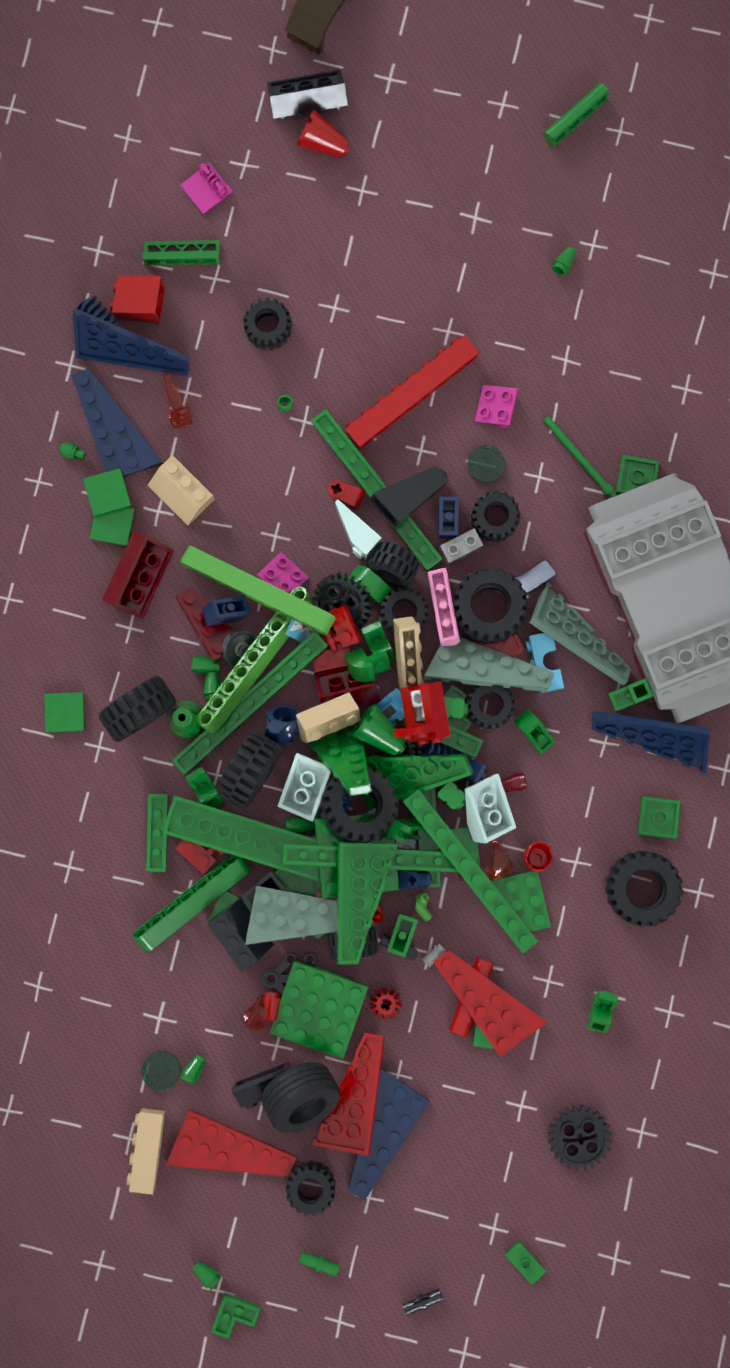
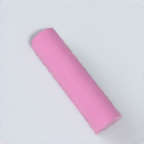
(443, 607)

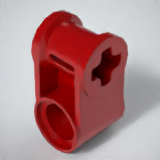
(349, 495)

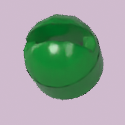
(285, 398)

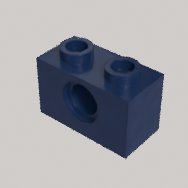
(448, 517)
(225, 610)

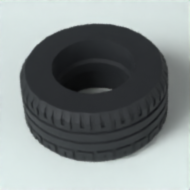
(300, 1097)

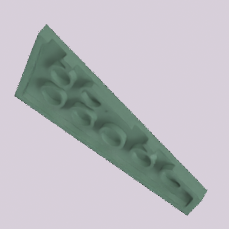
(574, 633)
(483, 666)
(289, 915)

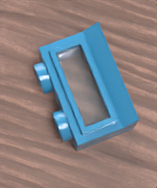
(392, 706)

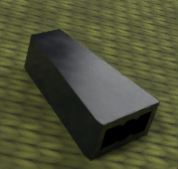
(406, 496)

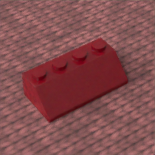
(138, 574)

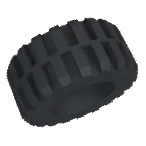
(498, 581)
(137, 708)
(248, 770)
(360, 831)
(669, 894)

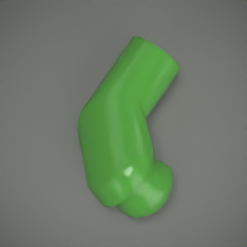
(421, 905)

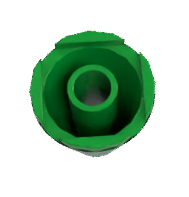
(189, 727)
(378, 732)

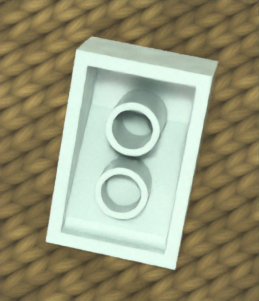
(360, 535)
(305, 787)
(488, 810)

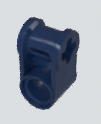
(413, 879)

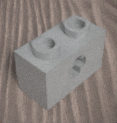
(461, 547)

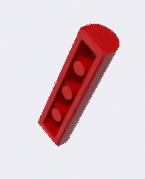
(462, 1020)

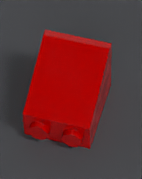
(138, 298)

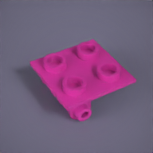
(206, 187)
(496, 405)
(282, 574)

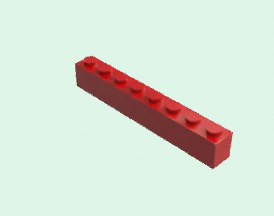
(412, 392)

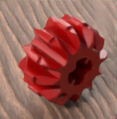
(392, 1006)

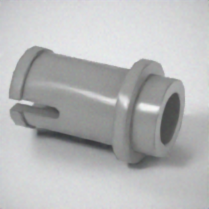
(433, 954)

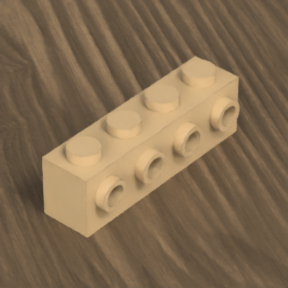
(408, 652)
(147, 1151)

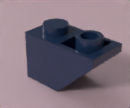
(479, 771)

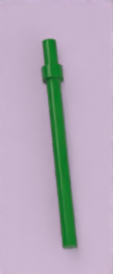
(607, 489)

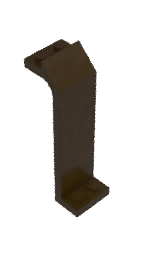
(310, 22)

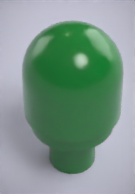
(71, 451)

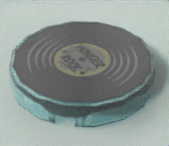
(236, 645)

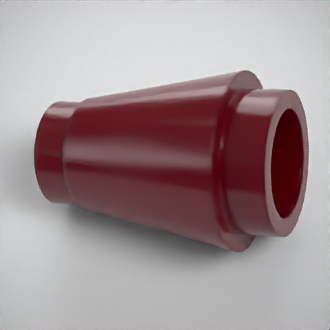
(515, 782)

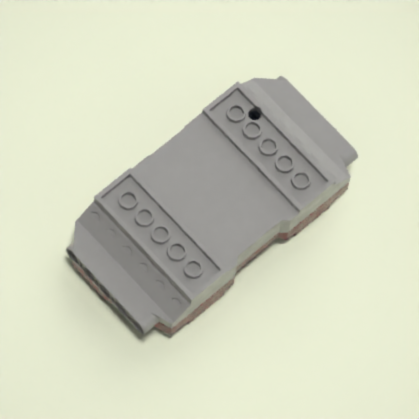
(673, 585)

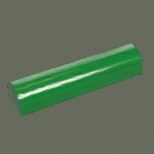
(576, 115)

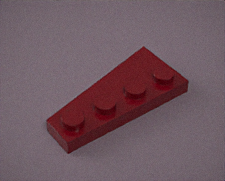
(210, 636)

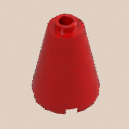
(323, 137)

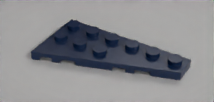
(112, 344)
(114, 434)
(662, 738)
(395, 1116)

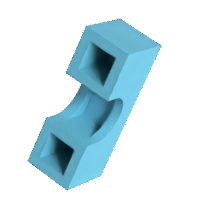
(539, 646)

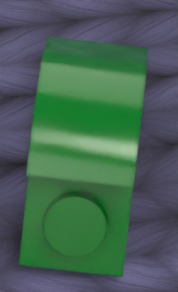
(374, 584)
(377, 640)
(365, 668)
(630, 695)
(204, 788)
(601, 1011)

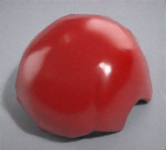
(538, 856)

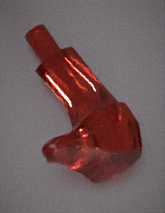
(179, 415)
(500, 866)
(255, 1016)

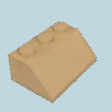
(180, 490)
(327, 718)

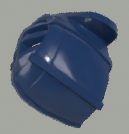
(282, 724)

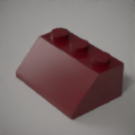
(339, 682)

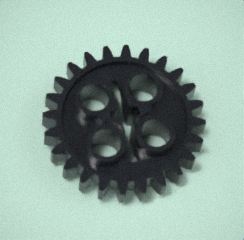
(328, 596)
(577, 1119)

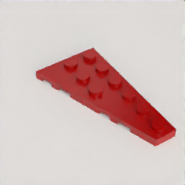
(495, 1012)
(352, 1120)
(216, 1146)

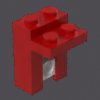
(424, 714)

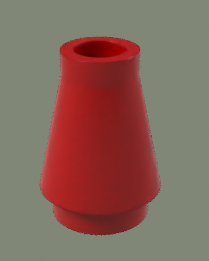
(271, 1002)

